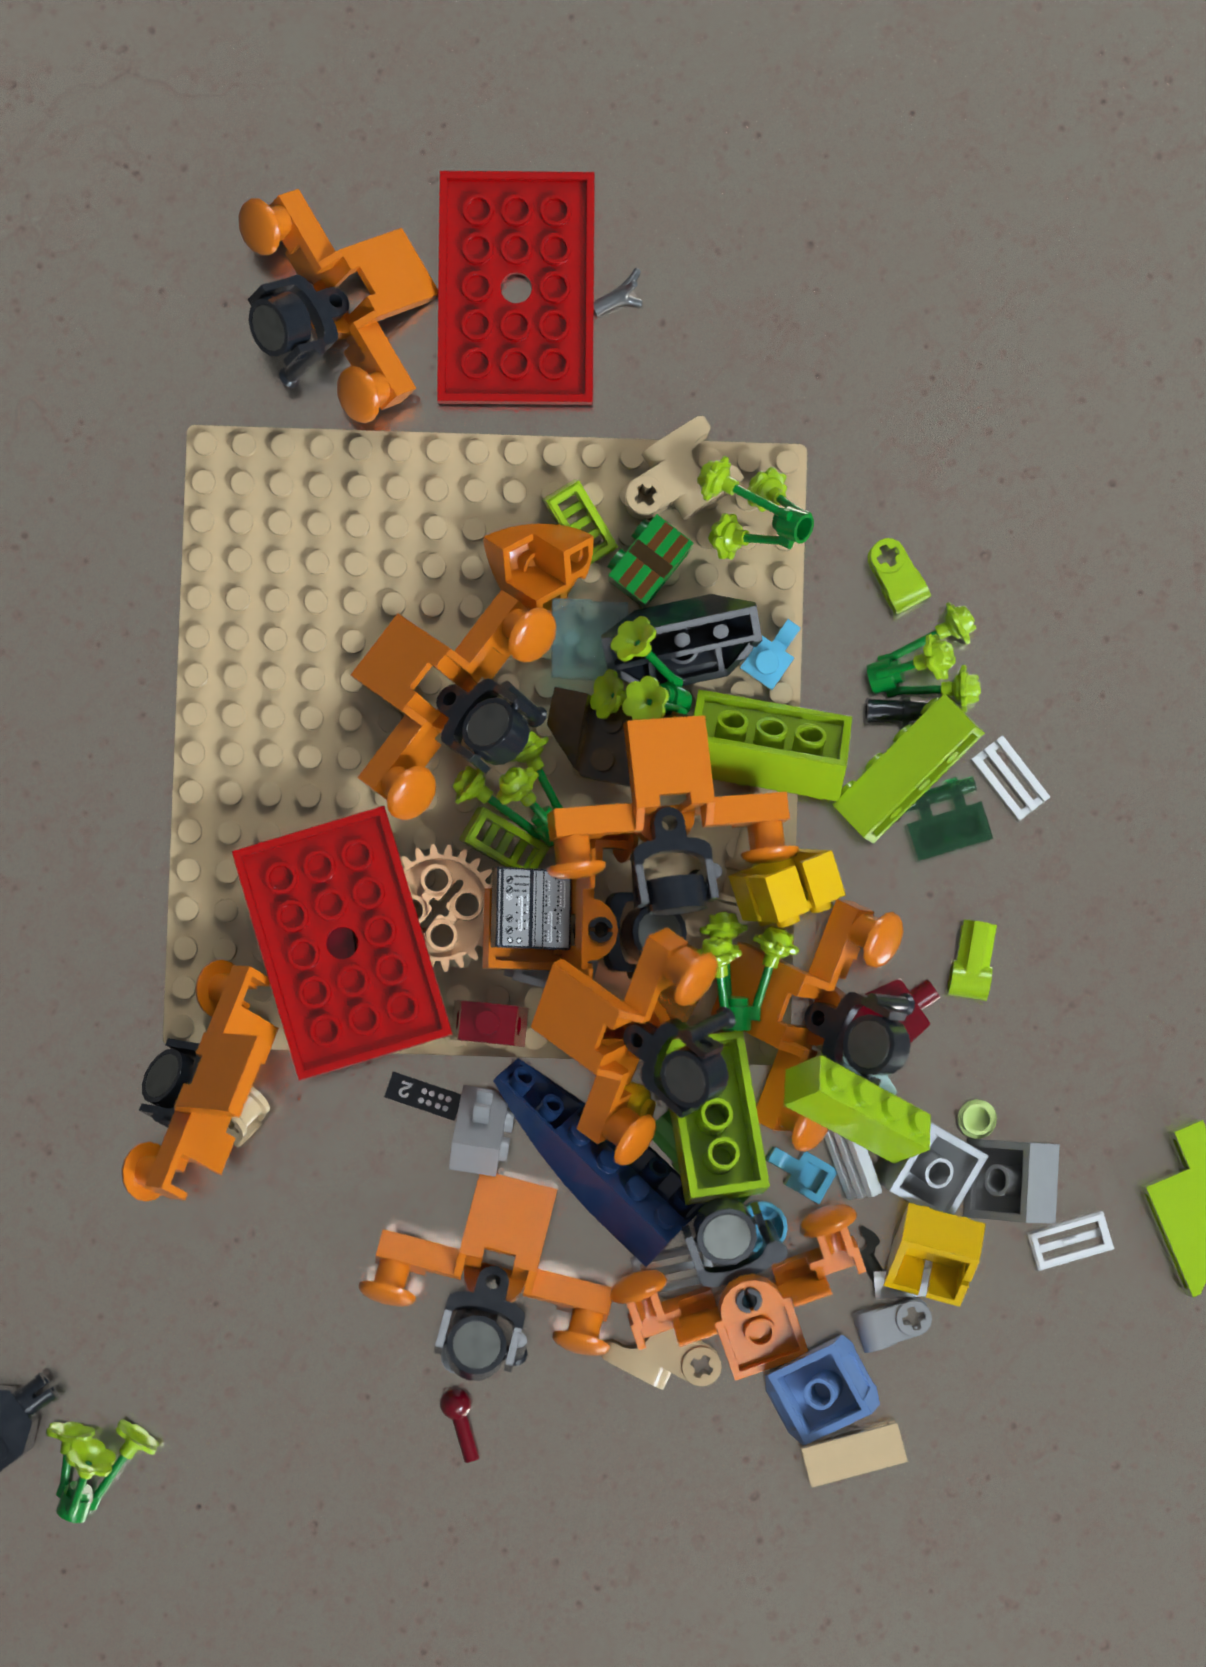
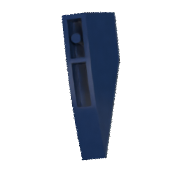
(634, 1202)

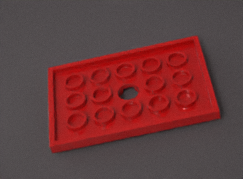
(505, 227)
(331, 880)

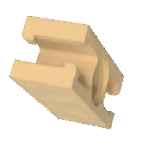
(853, 1453)

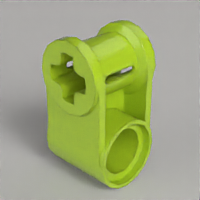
(900, 584)

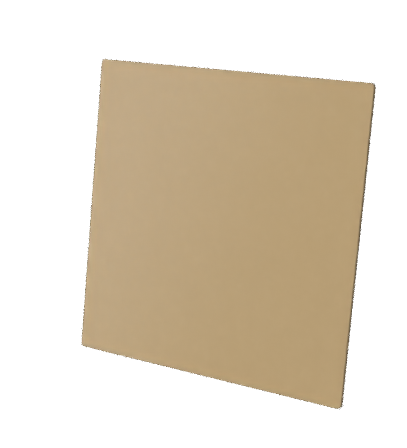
(288, 580)

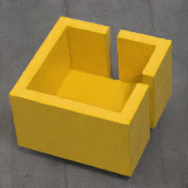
(788, 888)
(939, 1237)

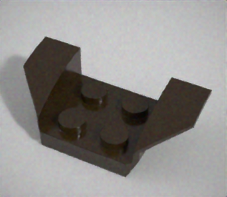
(590, 743)

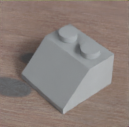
(936, 1176)
(1015, 1182)

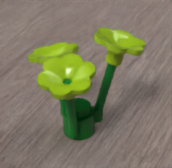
(643, 698)
(92, 1459)

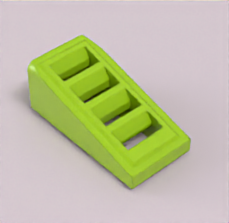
(584, 502)
(474, 826)

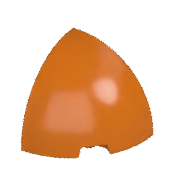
(538, 561)

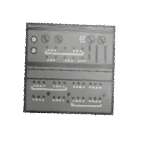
(530, 909)

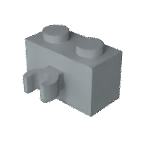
(480, 1131)

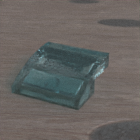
(578, 645)

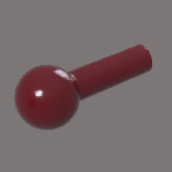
(456, 1404)

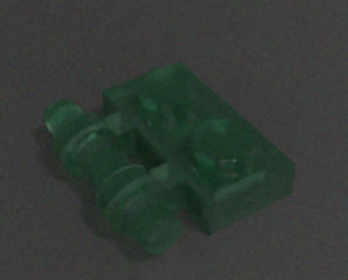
(951, 829)

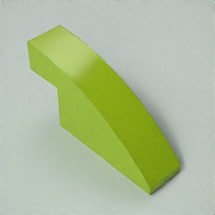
(1180, 1206)

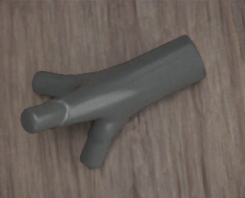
(620, 295)

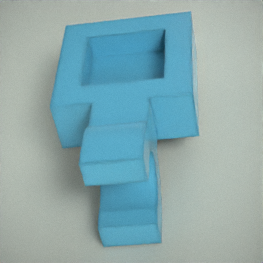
(770, 659)
(806, 1174)

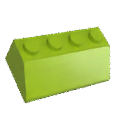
(775, 745)

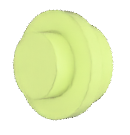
(977, 1119)

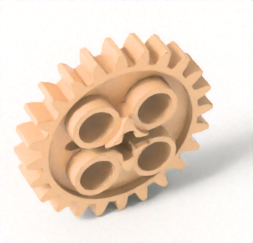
(466, 929)

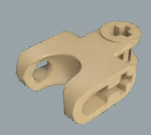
(673, 475)
(664, 1358)

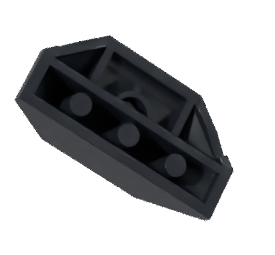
(693, 638)

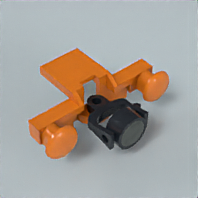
(290, 307)
(669, 759)

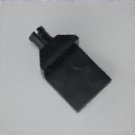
(20, 1418)

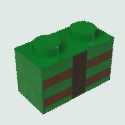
(649, 560)

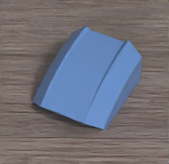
(822, 1390)

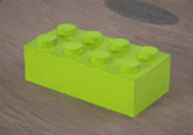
(722, 1140)

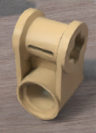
(250, 1119)

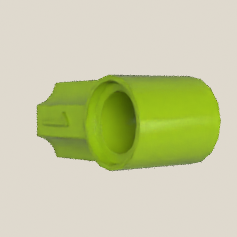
(971, 971)

